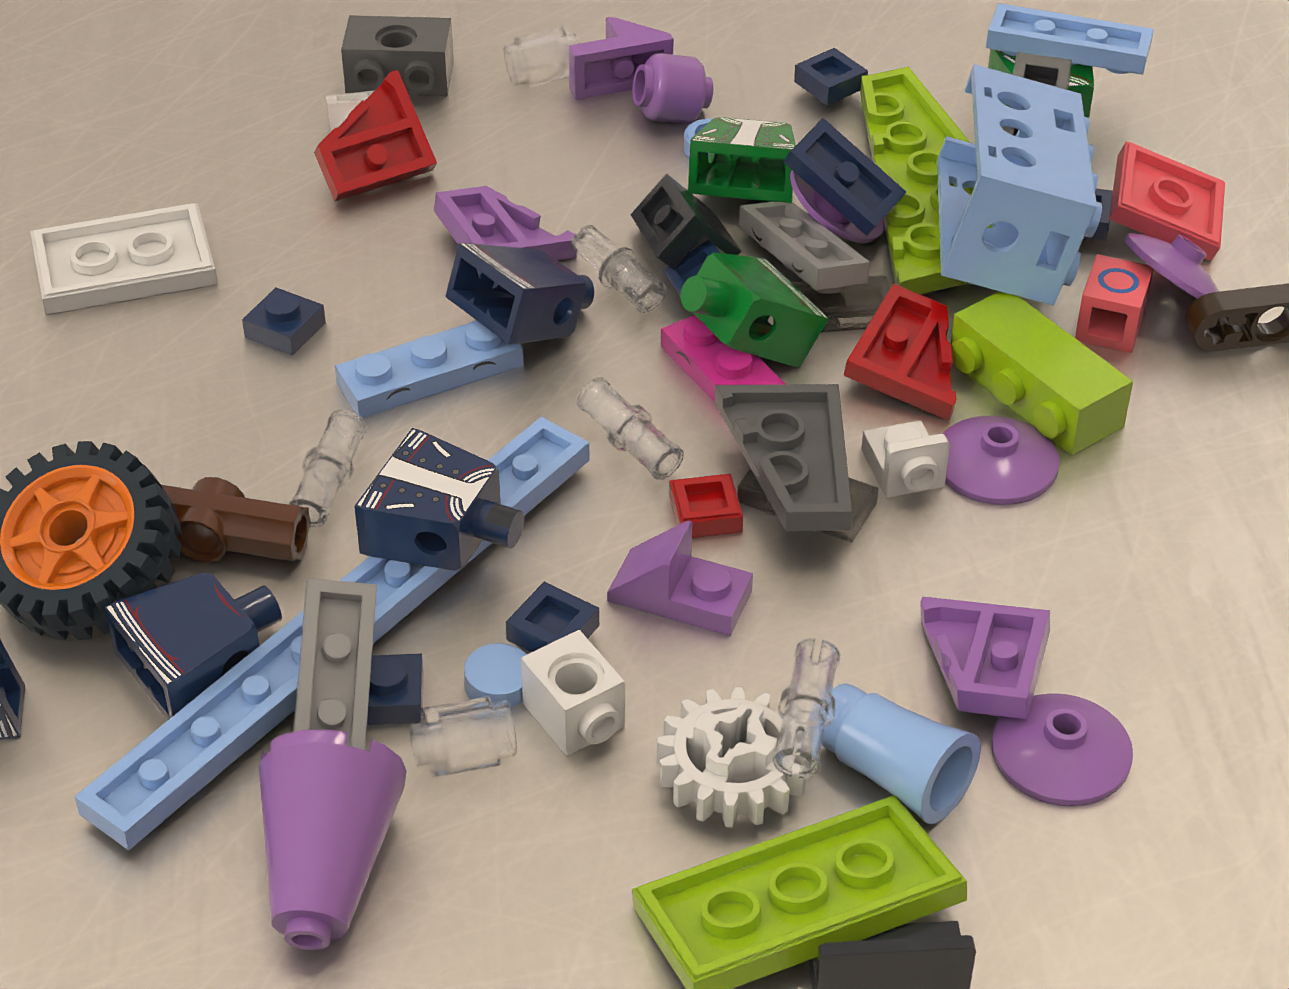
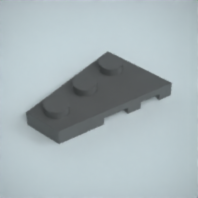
(794, 449)

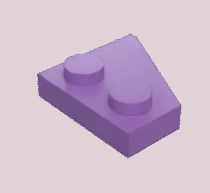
(489, 218)
(987, 653)

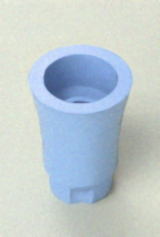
(903, 751)

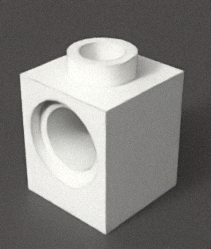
(573, 692)

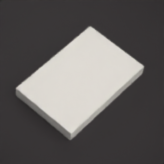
(122, 258)

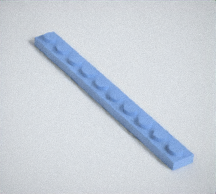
(262, 687)

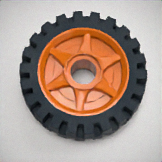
(123, 529)

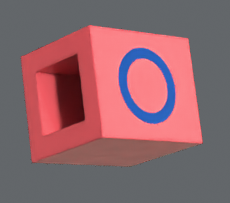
(1114, 303)

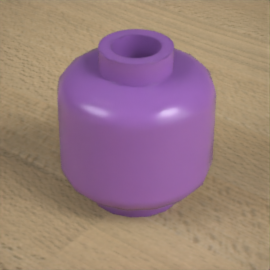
(672, 88)

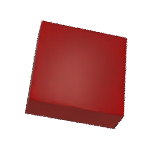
(708, 503)

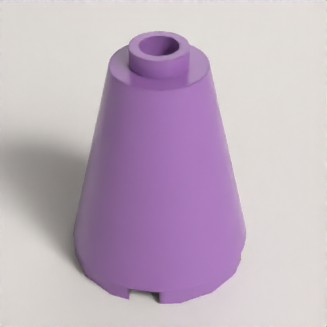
(323, 829)

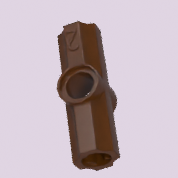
(221, 519)

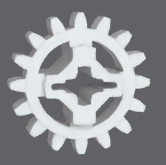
(730, 758)

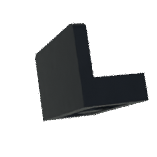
(677, 221)
(900, 958)

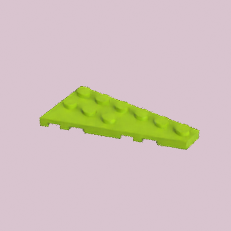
(905, 140)

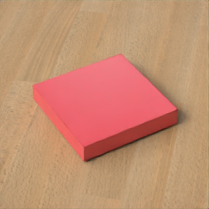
(1167, 199)

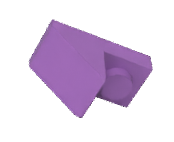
(611, 63)
(671, 583)

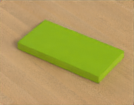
(796, 891)

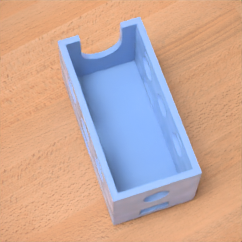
(1026, 186)

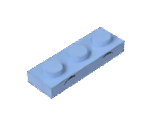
(1082, 39)
(425, 367)

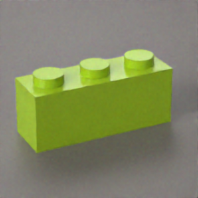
(1040, 371)

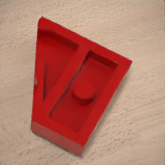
(376, 143)
(907, 352)

